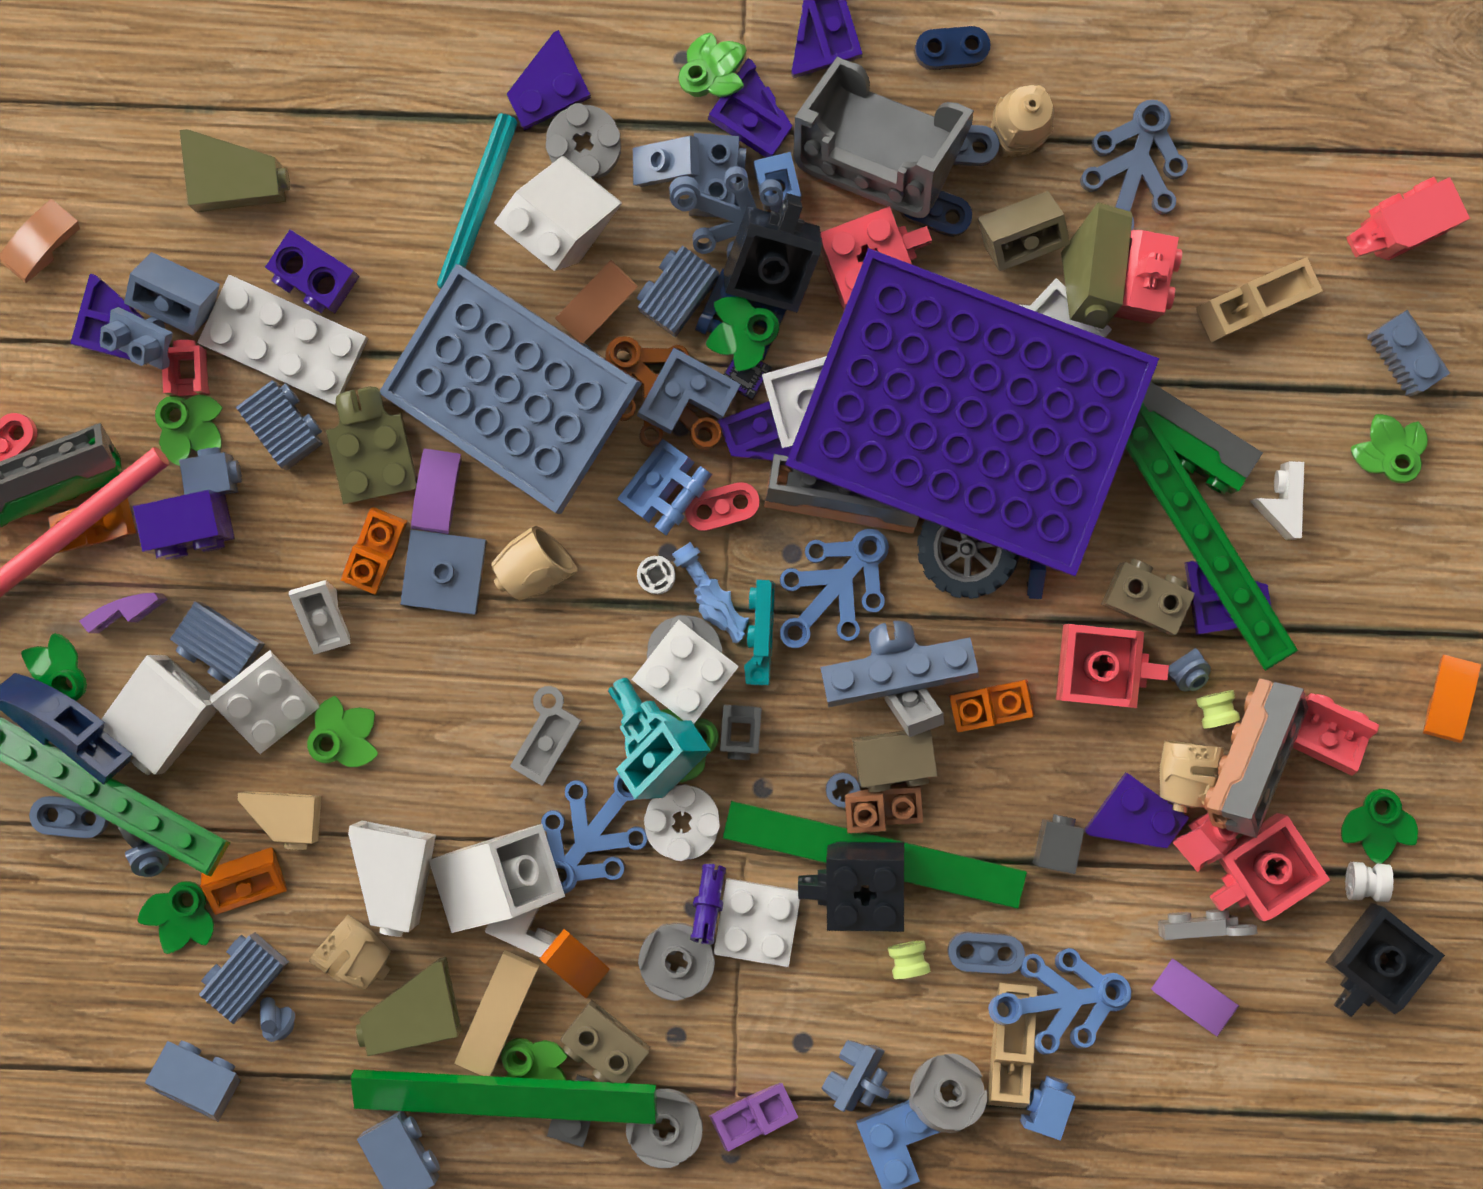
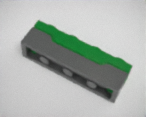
(1202, 443)
(56, 472)

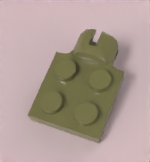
(369, 448)

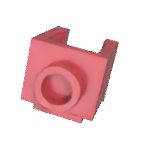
(172, 383)
(1205, 842)

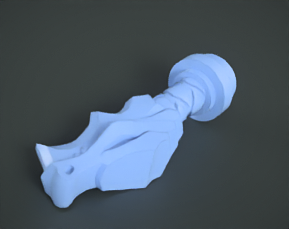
(714, 602)

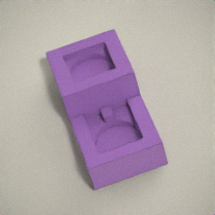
(436, 491)
(132, 608)
(1195, 997)
(753, 1116)

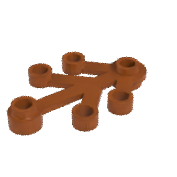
(637, 368)

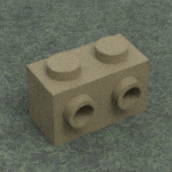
(1024, 230)
(1148, 597)
(893, 759)
(604, 1044)

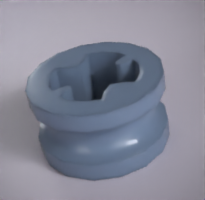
(831, 786)

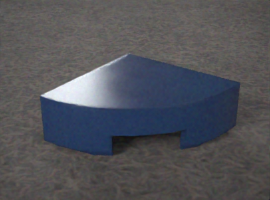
(1036, 580)

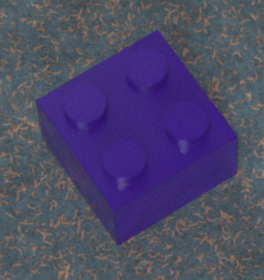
(184, 523)

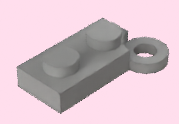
(915, 711)
(546, 738)
(1216, 923)

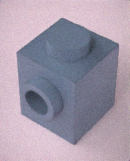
(210, 472)

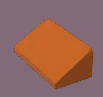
(243, 881)

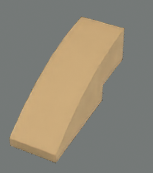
(1259, 299)
(496, 1014)
(1012, 1054)

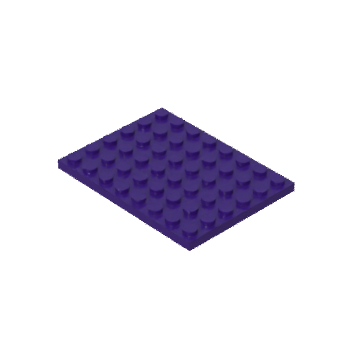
(972, 412)

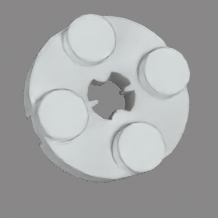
(703, 825)

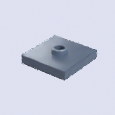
(443, 572)

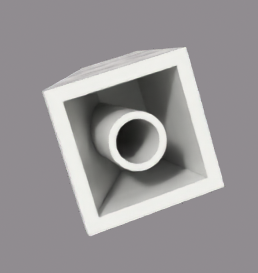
(558, 214)
(158, 713)
(392, 873)
(497, 879)

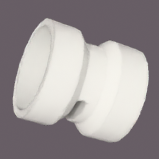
(658, 579)
(1368, 881)

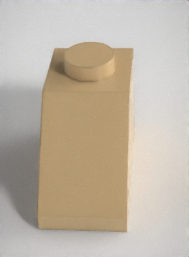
(285, 816)

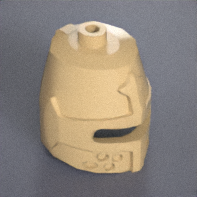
(1023, 120)
(532, 565)
(1188, 773)
(352, 955)

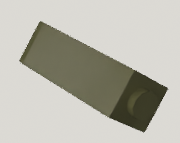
(229, 175)
(1097, 265)
(413, 1014)

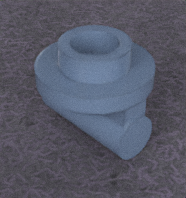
(1190, 671)
(147, 860)
(275, 1022)

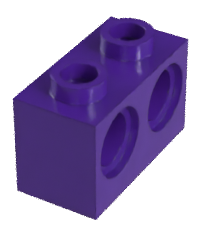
(315, 267)

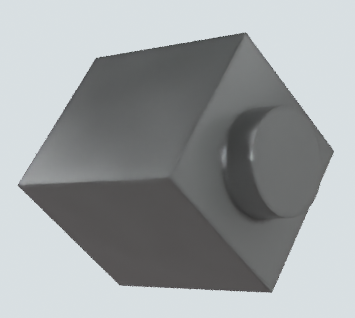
(1059, 844)

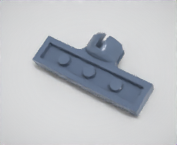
(898, 667)

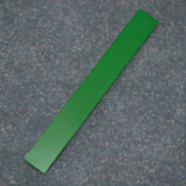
(1207, 542)
(112, 801)
(921, 864)
(504, 1096)

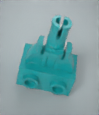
(656, 745)

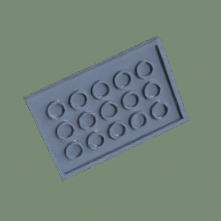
(509, 388)

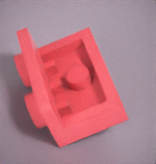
(1334, 734)

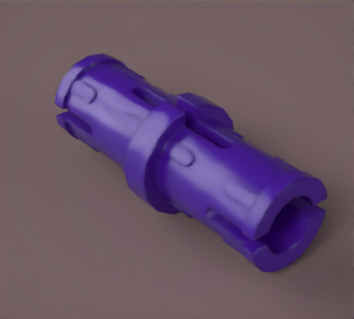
(708, 904)

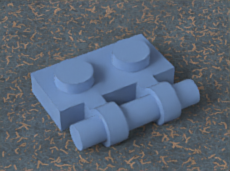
(657, 480)

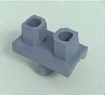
(140, 338)
(848, 1091)

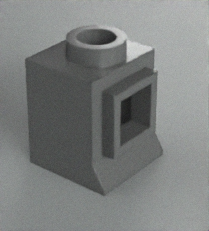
(740, 714)

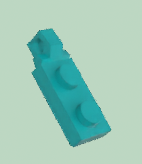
(761, 634)

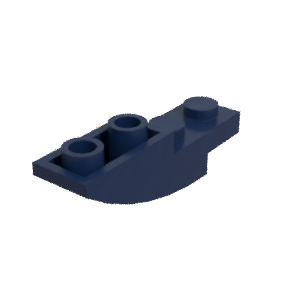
(65, 723)

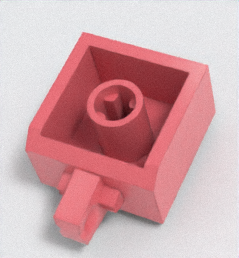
(1406, 223)
(876, 231)
(1148, 276)
(1126, 666)
(1246, 865)

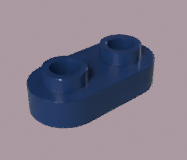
(953, 48)
(936, 218)

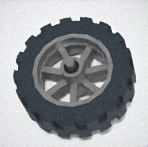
(954, 582)

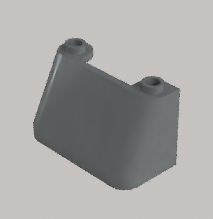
(877, 143)

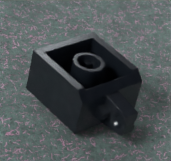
(773, 256)
(841, 889)
(1364, 974)

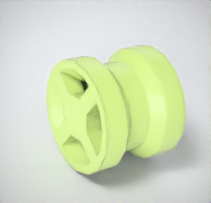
(1218, 709)
(909, 959)

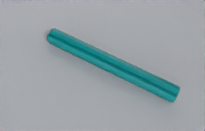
(479, 195)

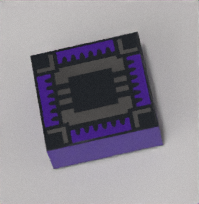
(749, 379)

